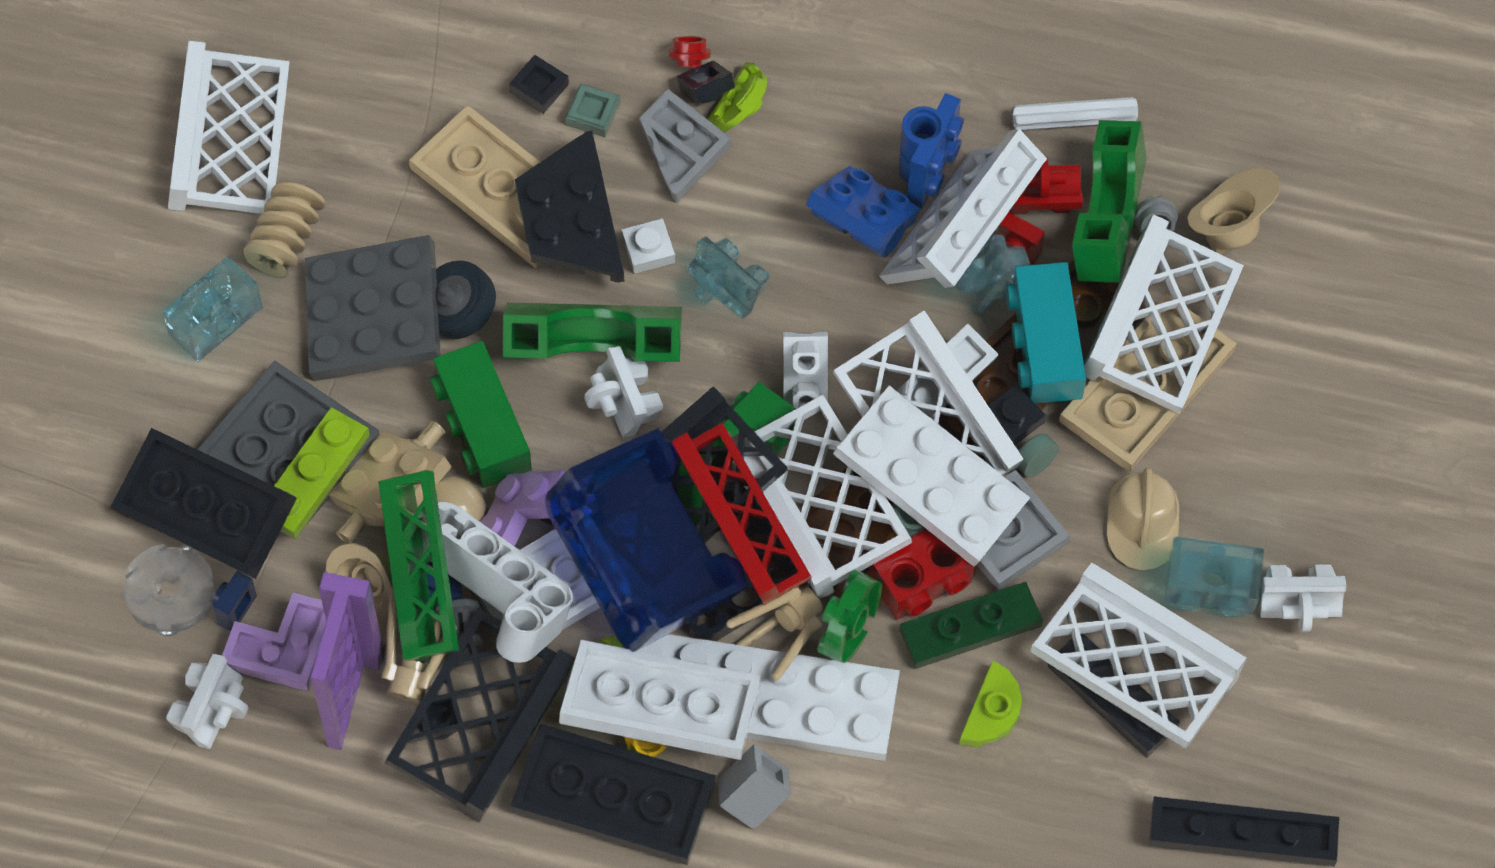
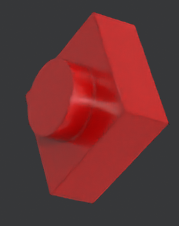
(1022, 234)

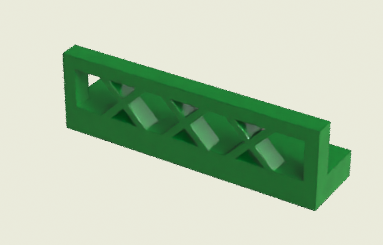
(410, 564)

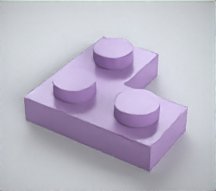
(519, 499)
(283, 655)

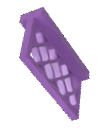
(347, 646)

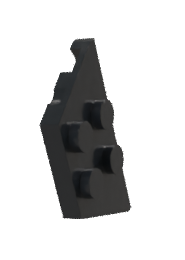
(569, 212)

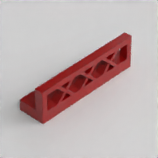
(728, 523)

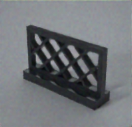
(702, 416)
(507, 744)

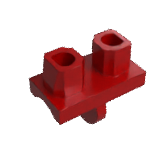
(1052, 189)

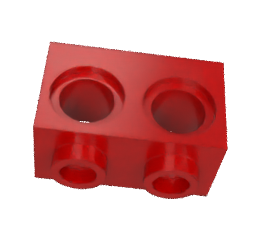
(917, 564)

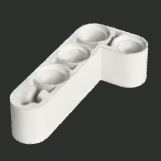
(523, 590)

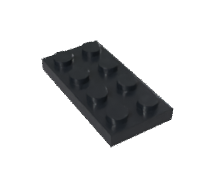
(204, 502)
(613, 794)

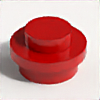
(689, 51)

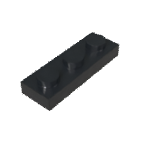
(1136, 732)

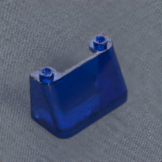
(639, 542)

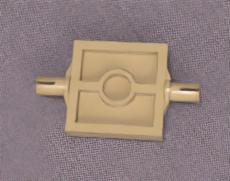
(385, 459)

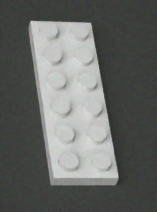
(814, 702)

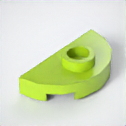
(742, 100)
(994, 710)

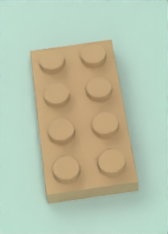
(477, 172)
(1127, 424)

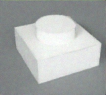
(648, 246)

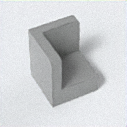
(754, 787)

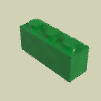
(480, 414)

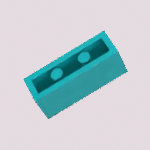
(1046, 333)

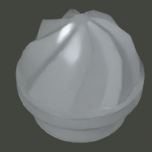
(1158, 206)

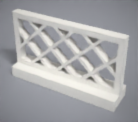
(194, 116)
(966, 212)
(1125, 309)
(952, 384)
(794, 521)
(1164, 634)

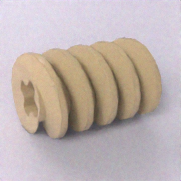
(283, 228)

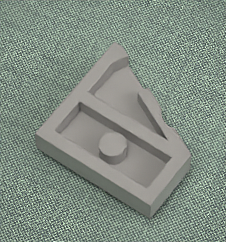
(682, 142)

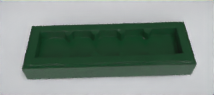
(970, 625)

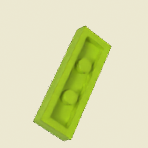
(320, 466)

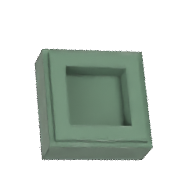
(592, 110)

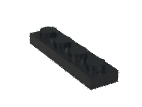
(1244, 831)

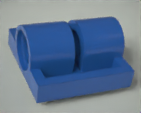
(926, 145)
(864, 208)

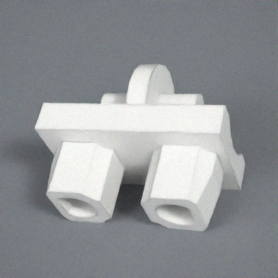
(805, 367)
(618, 394)
(1302, 597)
(213, 703)

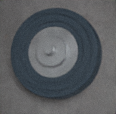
(464, 299)

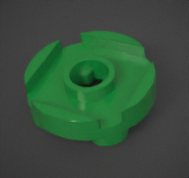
(848, 616)

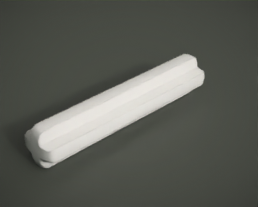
(1073, 113)

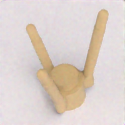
(796, 610)
(410, 678)

